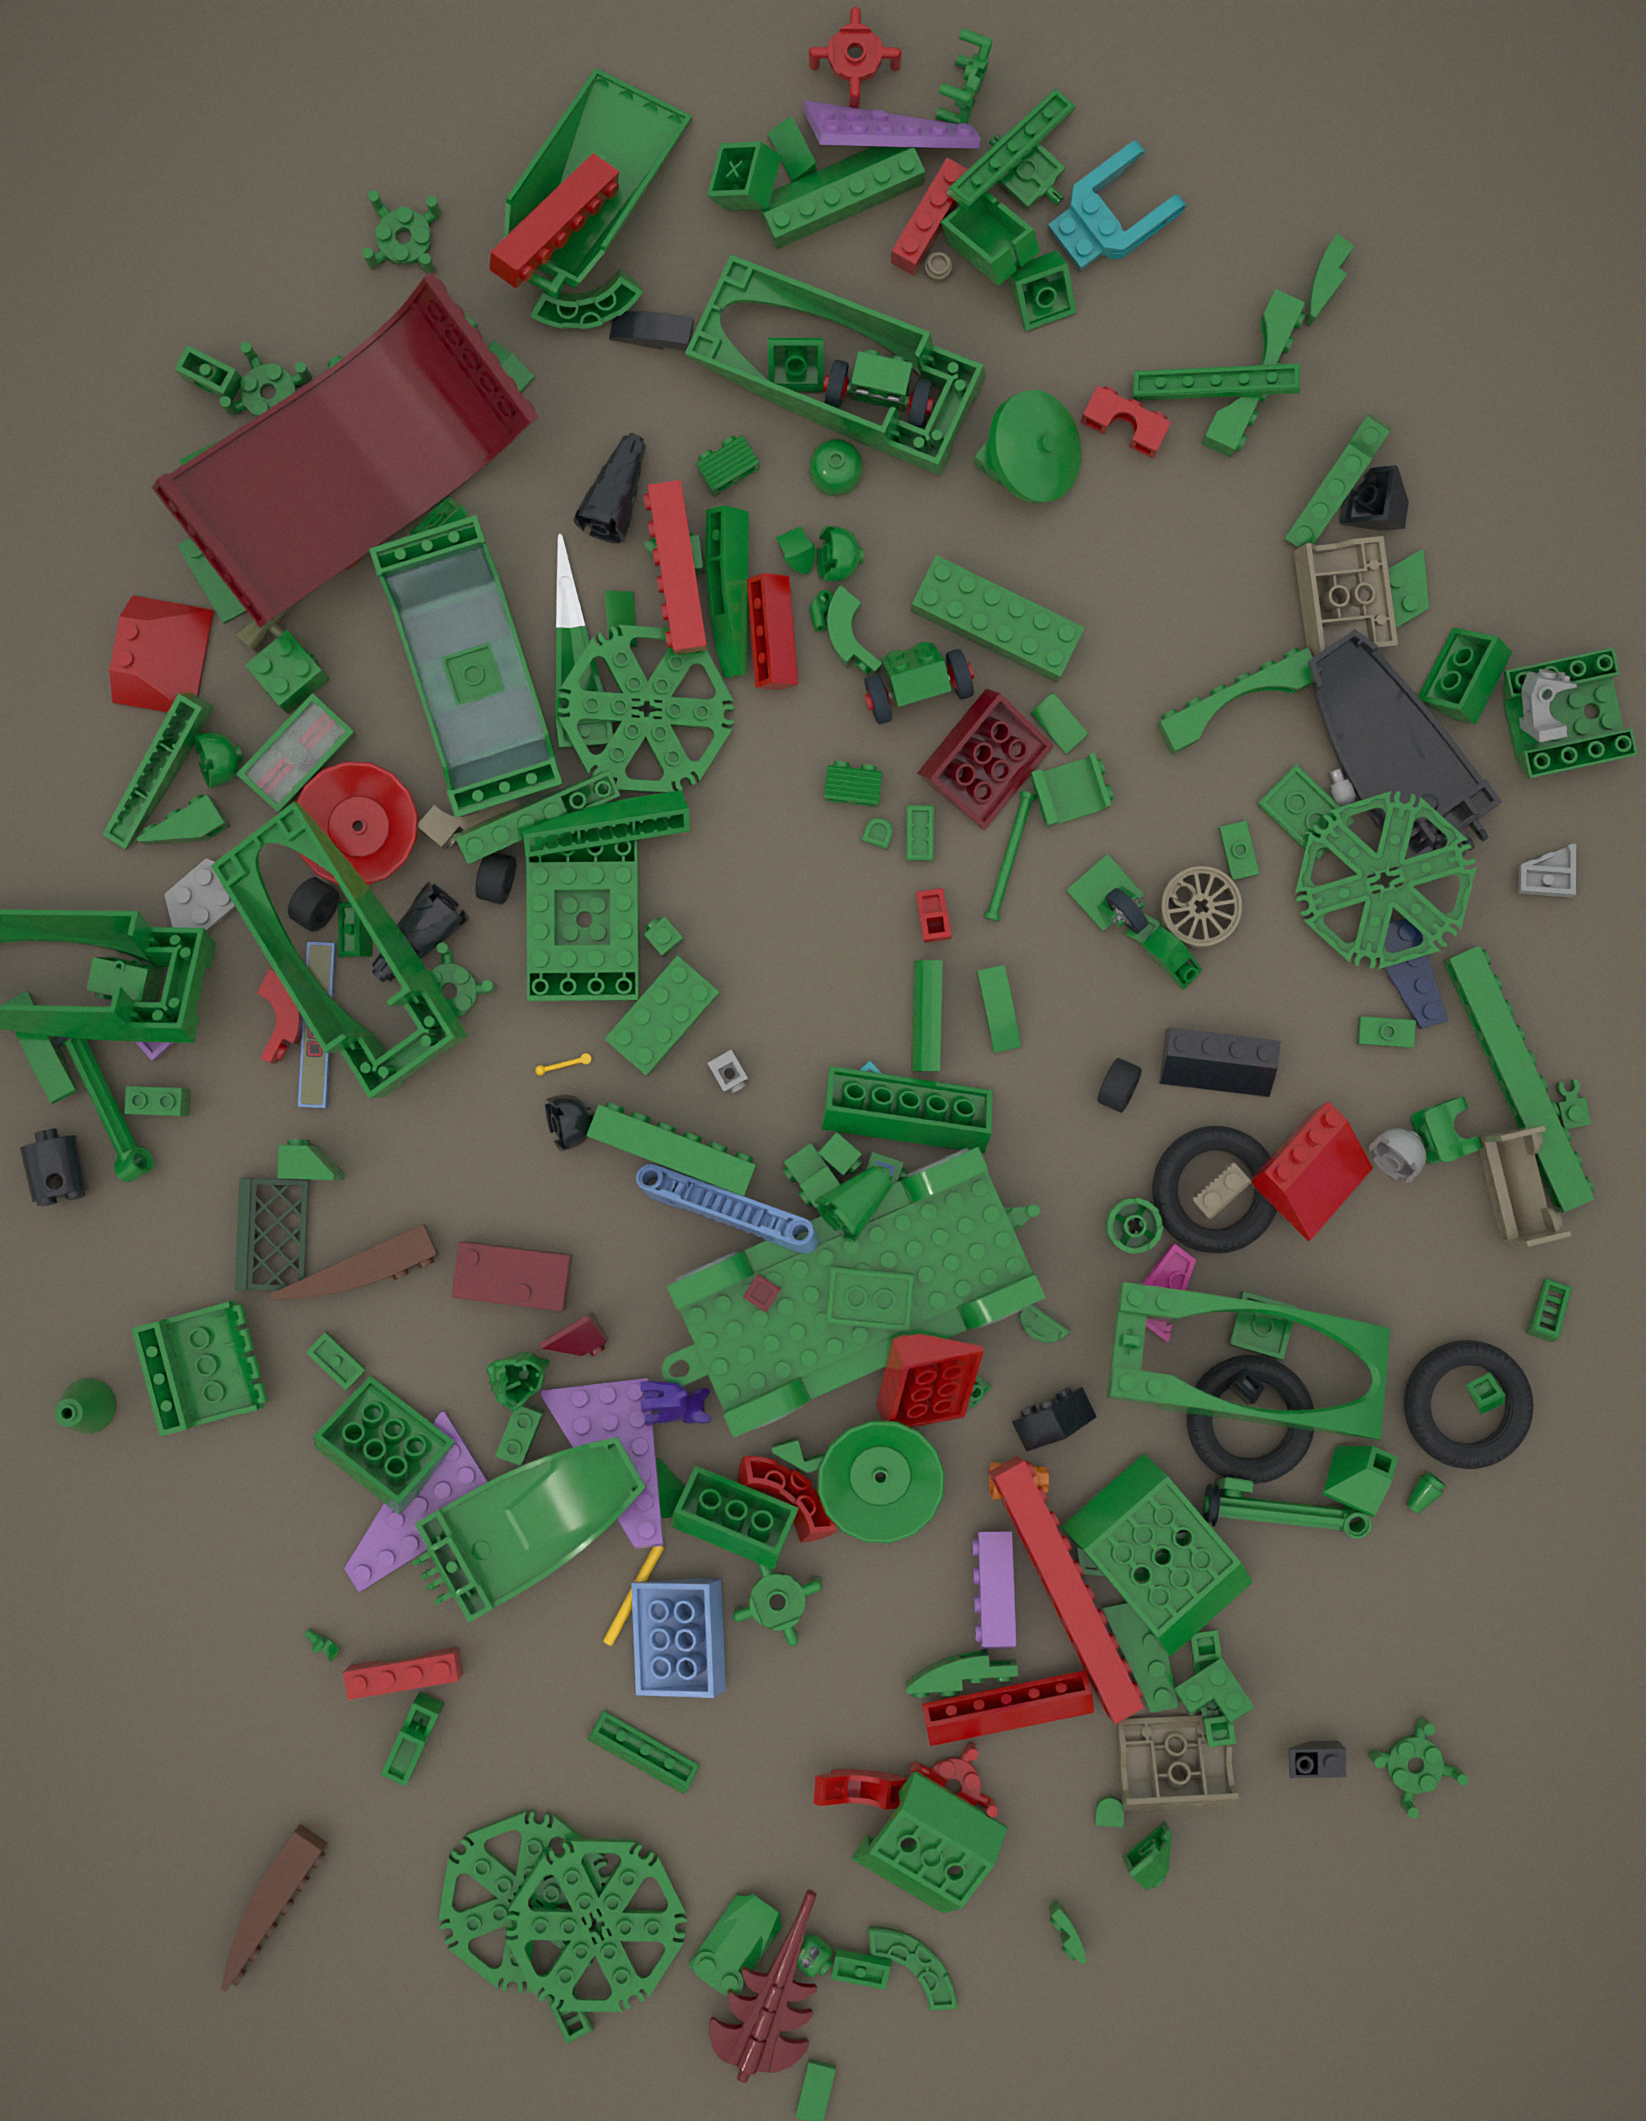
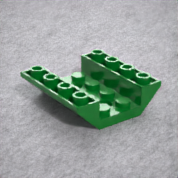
(1587, 739)
(946, 1835)

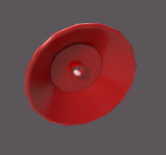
(368, 795)

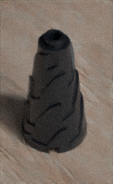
(612, 496)
(425, 925)

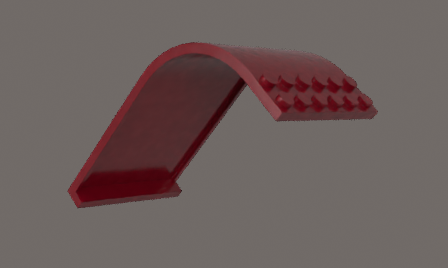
(349, 455)

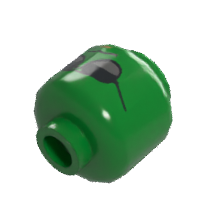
(814, 1956)

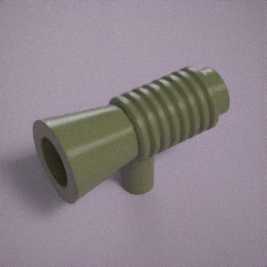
(253, 635)

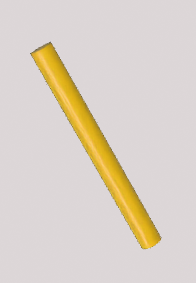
(626, 1606)

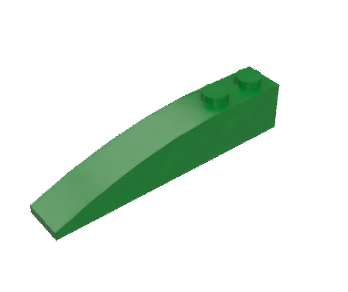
(158, 767)
(610, 824)

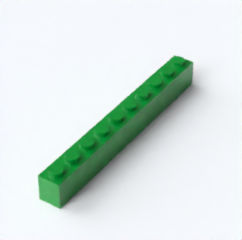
(1518, 1077)

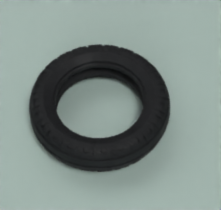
(1166, 1190)
(1517, 1411)
(1285, 1455)

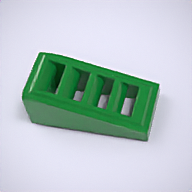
(1556, 1325)
(564, 2025)

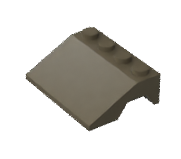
(1345, 590)
(1171, 1766)

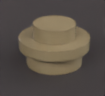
(938, 266)

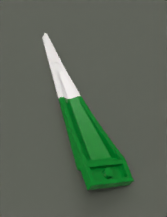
(570, 644)

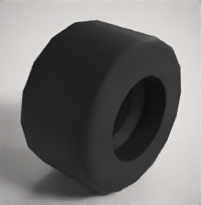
(495, 878)
(313, 904)
(1119, 1085)

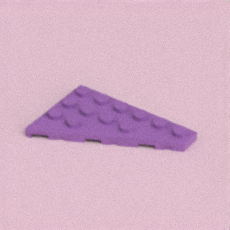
(608, 1412)
(394, 1537)

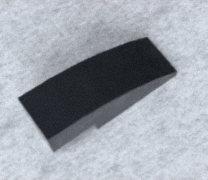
(653, 329)

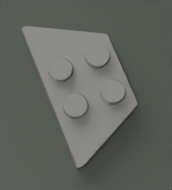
(198, 899)

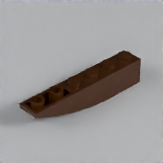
(271, 1898)

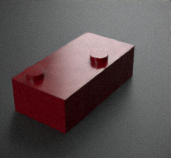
(512, 1276)

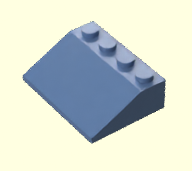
(679, 1637)

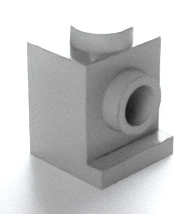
(721, 1064)

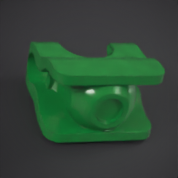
(1438, 1134)

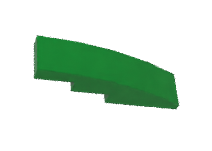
(44, 1058)

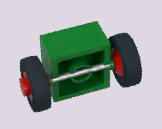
(879, 383)
(917, 676)

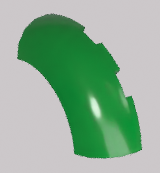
(588, 308)

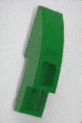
(948, 1673)

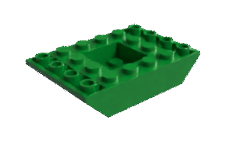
(589, 961)

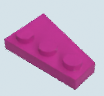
(1171, 1272)

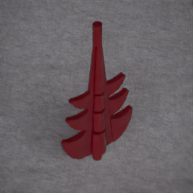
(757, 2041)

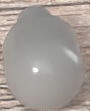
(1341, 789)

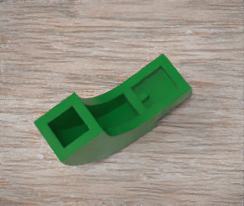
(845, 646)

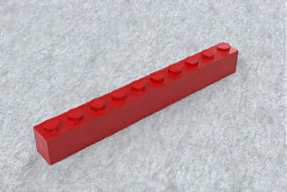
(1066, 1589)

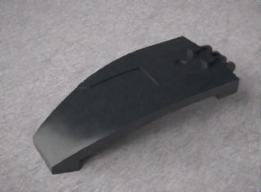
(1395, 743)

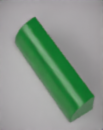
(926, 1016)

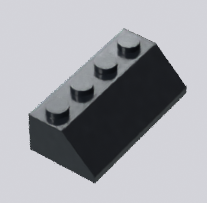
(1219, 1062)

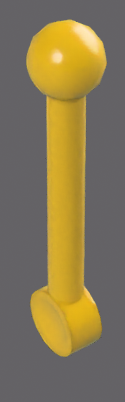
(585, 1059)

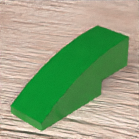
(1327, 277)
(998, 1008)
(412, 1738)

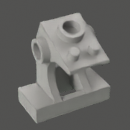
(1537, 717)

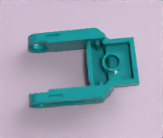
(1092, 229)

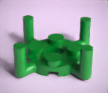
(974, 75)
(394, 223)
(260, 378)
(464, 981)
(781, 1618)
(1423, 1779)

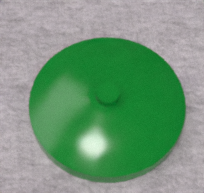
(1035, 446)

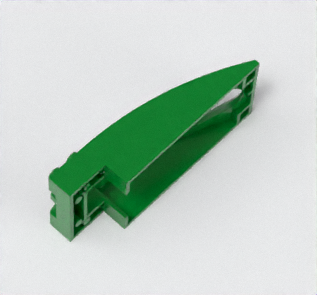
(953, 373)
(178, 948)
(330, 1023)
(1128, 1383)

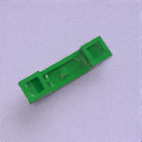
(1206, 1651)

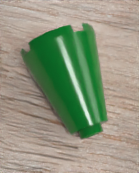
(855, 1201)
(86, 1406)

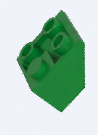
(1360, 1477)

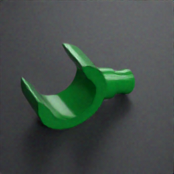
(323, 1644)

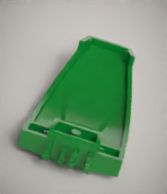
(526, 1523)

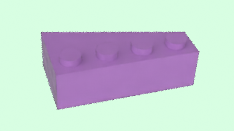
(995, 1590)

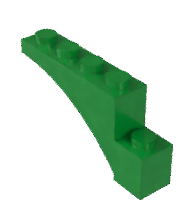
(1339, 481)

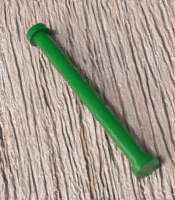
(1009, 857)

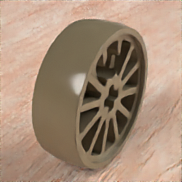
(1169, 893)

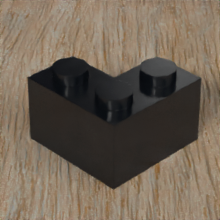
(1054, 1418)

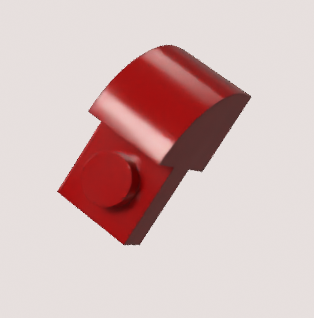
(933, 915)

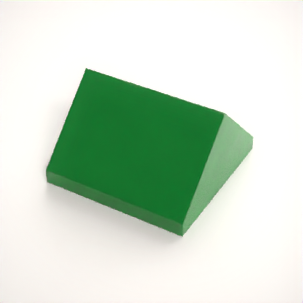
(796, 363)

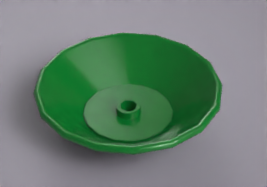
(884, 1507)

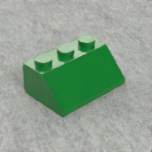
(1465, 674)

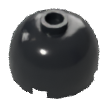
(569, 1120)

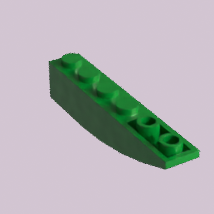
(727, 585)
(508, 826)

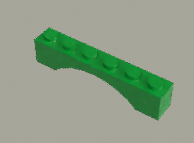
(1276, 325)
(1186, 727)

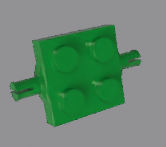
(1033, 177)

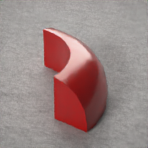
(792, 1488)

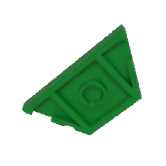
(1409, 588)

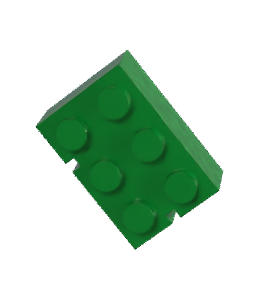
(991, 238)

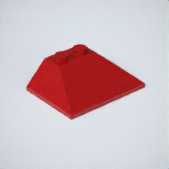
(158, 652)

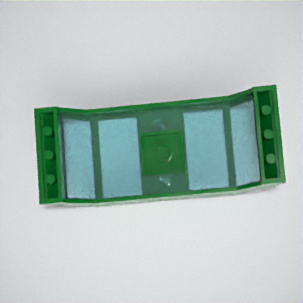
(468, 665)

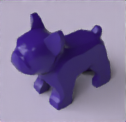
(673, 1403)

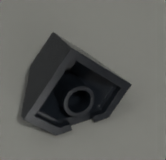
(1377, 502)

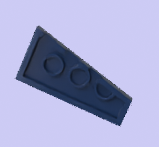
(1414, 977)

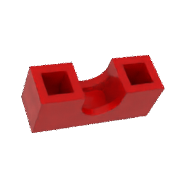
(1109, 407)

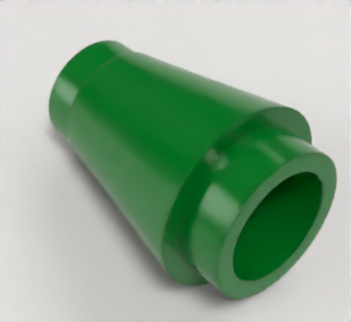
(1425, 1492)

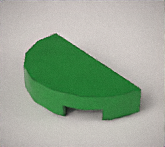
(1041, 1326)

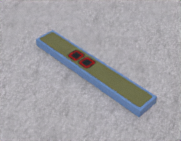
(313, 1060)

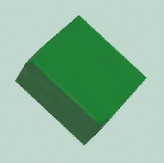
(1485, 1393)

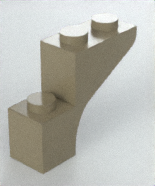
(443, 826)

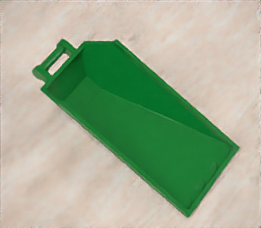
(621, 128)

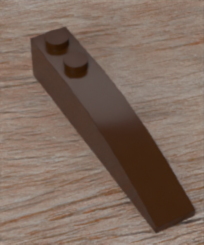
(367, 1267)

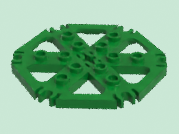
(621, 709)
(1390, 854)
(505, 1884)
(622, 1923)

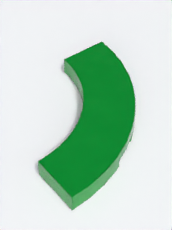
(920, 1959)

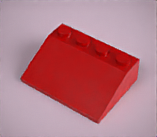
(1314, 1170)
(927, 1380)

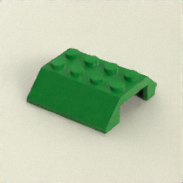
(199, 1367)

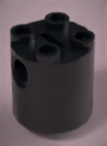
(53, 1157)

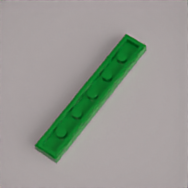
(1011, 149)
(1216, 382)

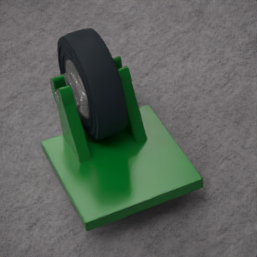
(1109, 896)

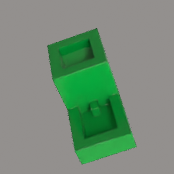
(792, 1452)

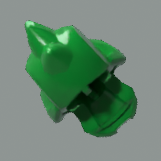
(516, 1378)

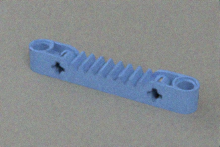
(727, 1207)

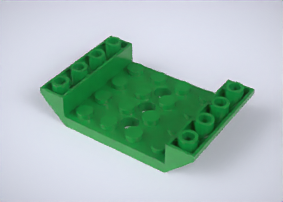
(1126, 1528)

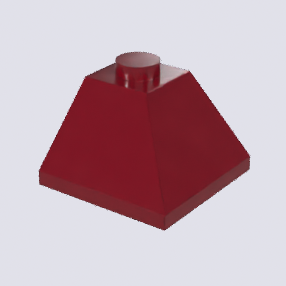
(578, 1338)

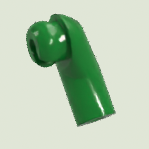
(819, 608)

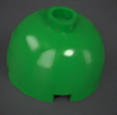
(835, 467)
(839, 554)
(217, 757)

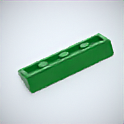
(643, 1752)

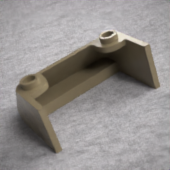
(1517, 1188)

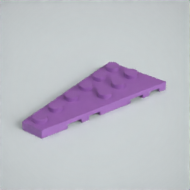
(878, 128)

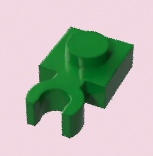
(1572, 1109)

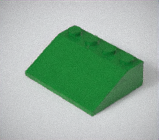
(383, 1444)

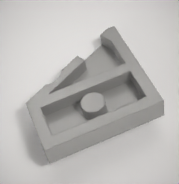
(1550, 874)

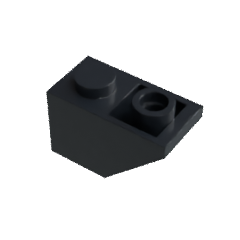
(1317, 1760)

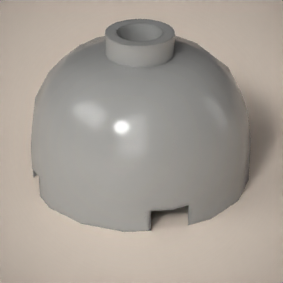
(1399, 1153)

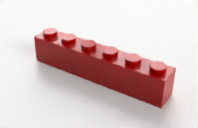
(554, 221)
(677, 567)
(1008, 1708)

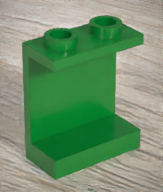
(1071, 790)

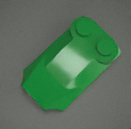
(736, 1942)

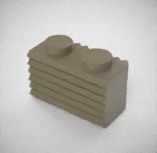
(1219, 1190)

